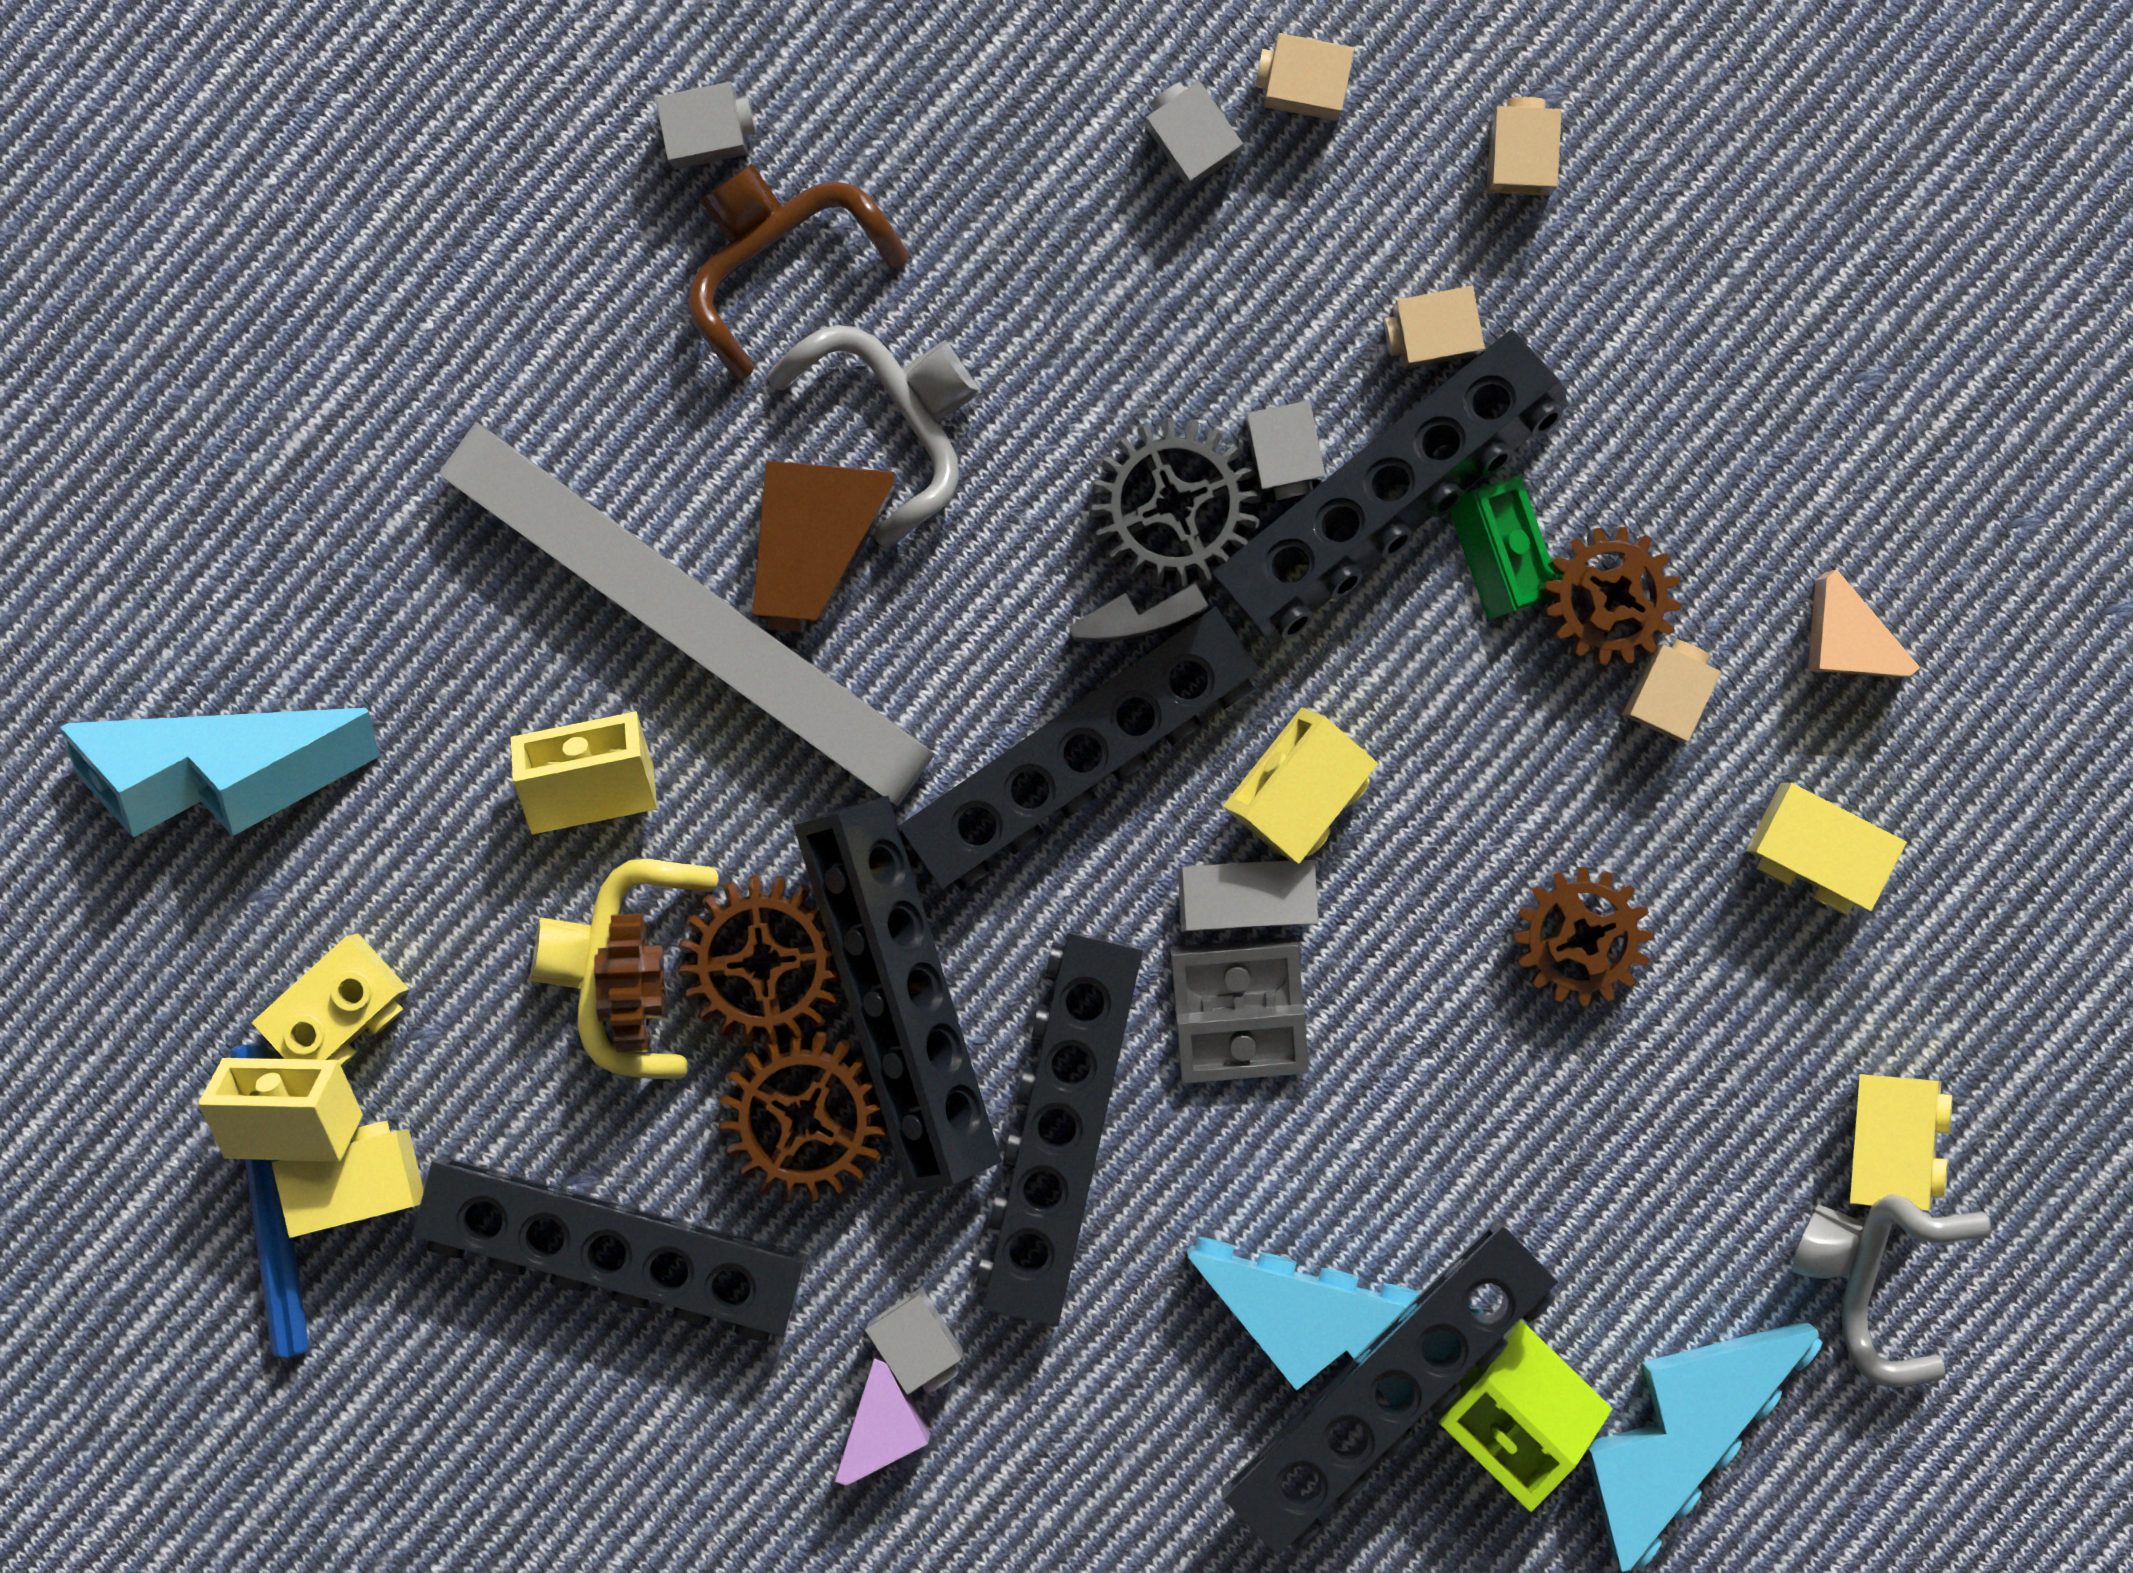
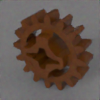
(1634, 609)
(1593, 962)
(630, 983)

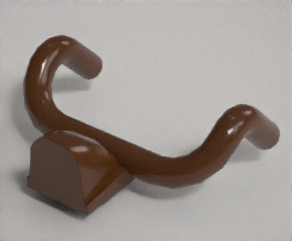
(754, 221)

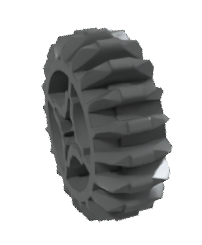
(1153, 453)

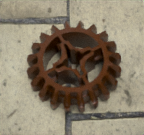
(710, 967)
(778, 1102)

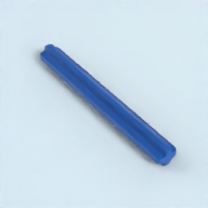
(274, 1248)

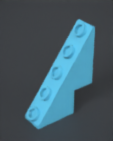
(231, 763)
(1307, 1318)
(1700, 1410)

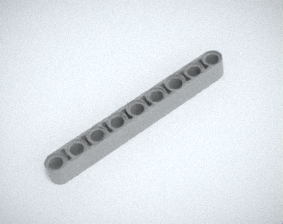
(686, 613)

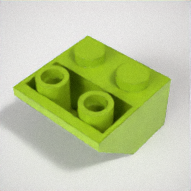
(1525, 1416)

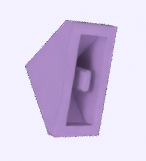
(884, 1426)

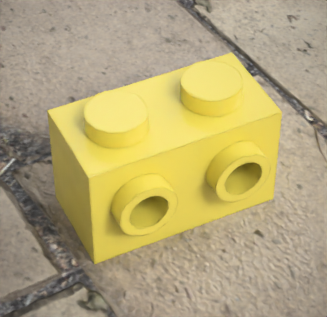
(588, 776)
(1301, 785)
(1824, 847)
(334, 1004)
(280, 1109)
(1899, 1140)
(370, 1180)

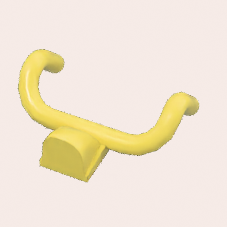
(567, 951)

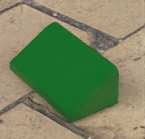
(1503, 546)

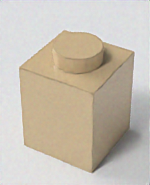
(1305, 76)
(1524, 148)
(1435, 328)
(1673, 690)

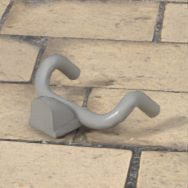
(922, 391)
(1854, 1249)

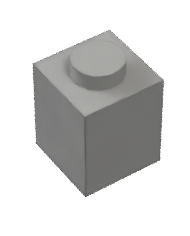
(705, 125)
(1192, 132)
(1285, 450)
(916, 1343)

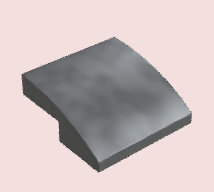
(1121, 622)
(1239, 1010)

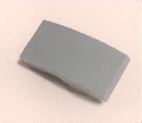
(1247, 895)

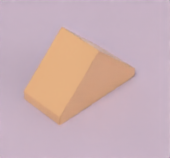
(1850, 636)

